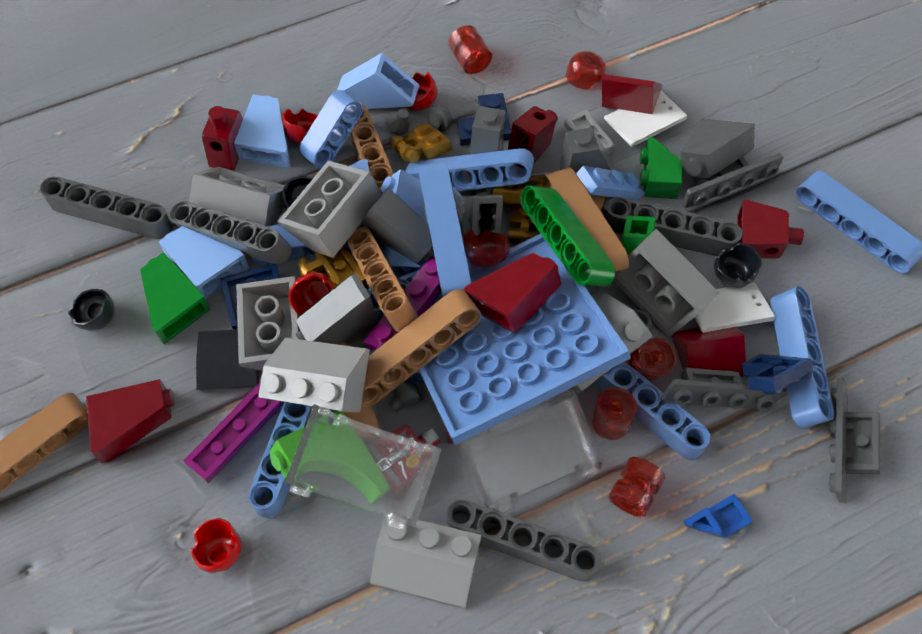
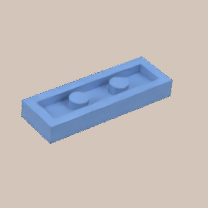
(610, 183)

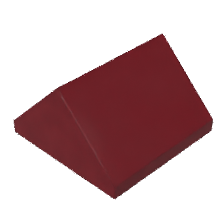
(630, 93)
(711, 350)

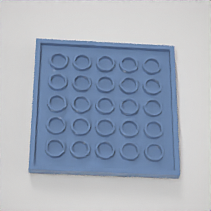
(501, 373)

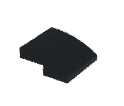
(219, 362)

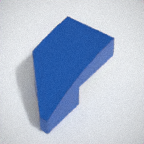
(721, 519)

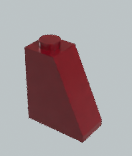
(515, 291)
(126, 416)

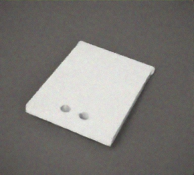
(637, 126)
(734, 309)

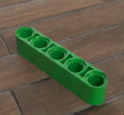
(567, 236)

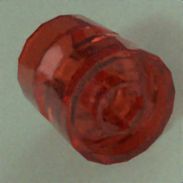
(470, 49)
(653, 358)
(614, 413)
(638, 484)

